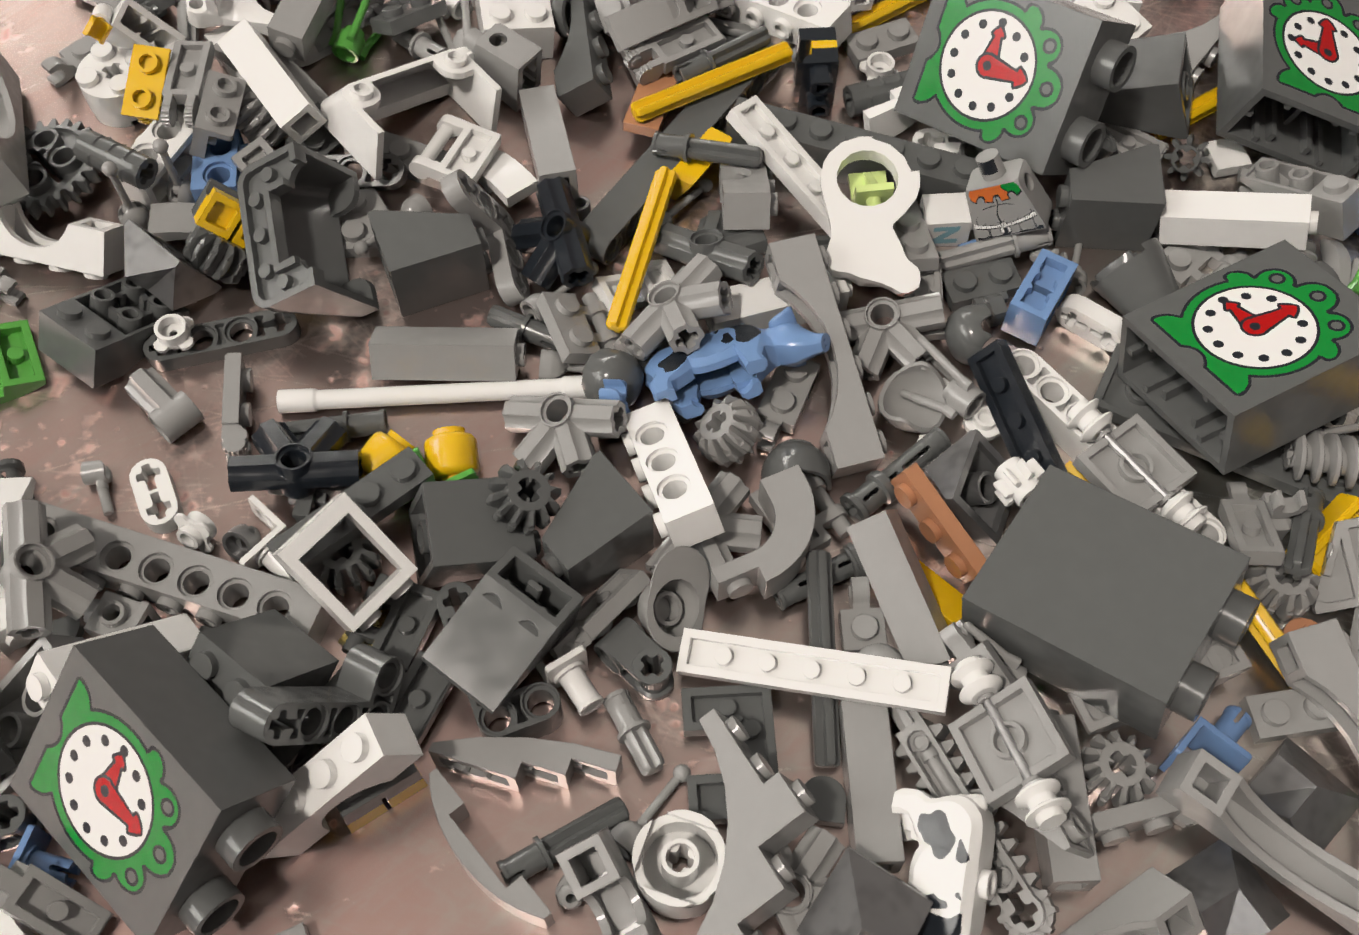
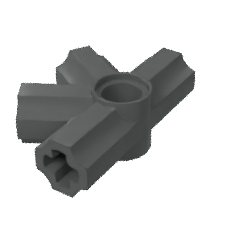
(734, 251)

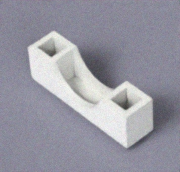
(85, 247)
(360, 757)

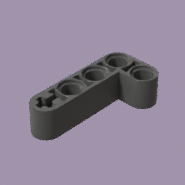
(521, 701)
(320, 713)

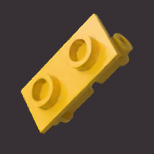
(145, 83)

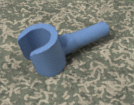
(614, 390)

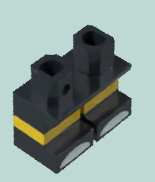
(816, 69)

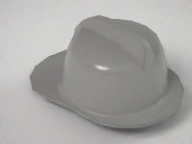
(675, 597)

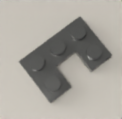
(755, 712)

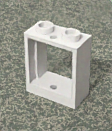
(318, 526)

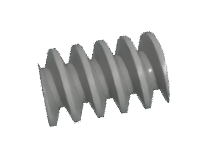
(1324, 455)

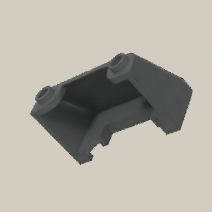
(295, 236)

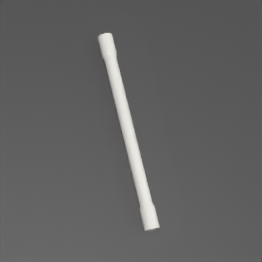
(313, 399)

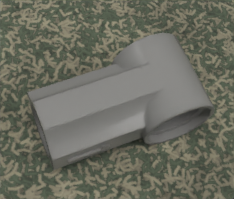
(166, 409)

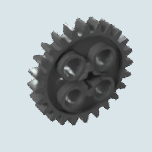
(54, 148)

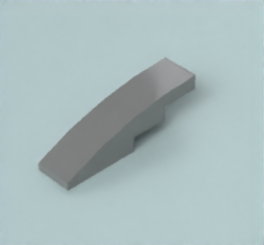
(509, 759)

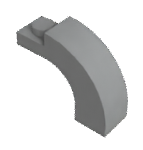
(791, 512)

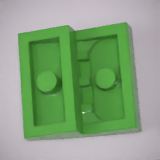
(19, 361)

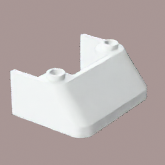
(358, 105)

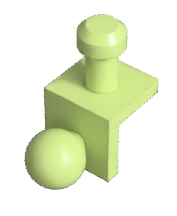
(870, 188)

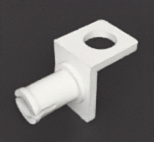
(260, 554)
(570, 674)

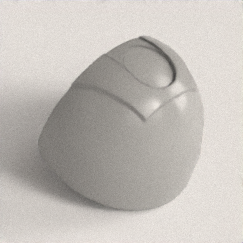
(903, 413)

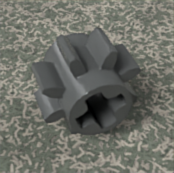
(1197, 160)

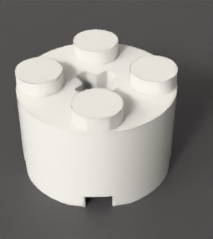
(103, 82)
(661, 845)

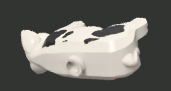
(951, 858)

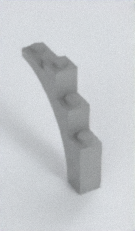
(762, 818)

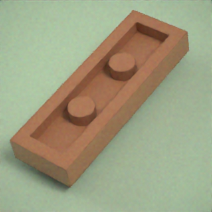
(938, 523)

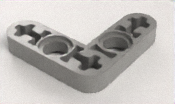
(497, 224)

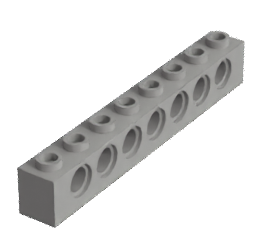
(187, 572)

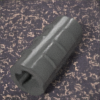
(870, 92)
(132, 165)

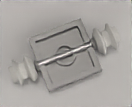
(1135, 464)
(1011, 743)

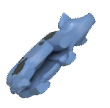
(731, 361)

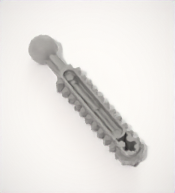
(944, 776)

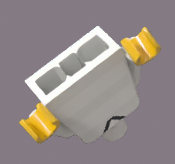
(129, 26)

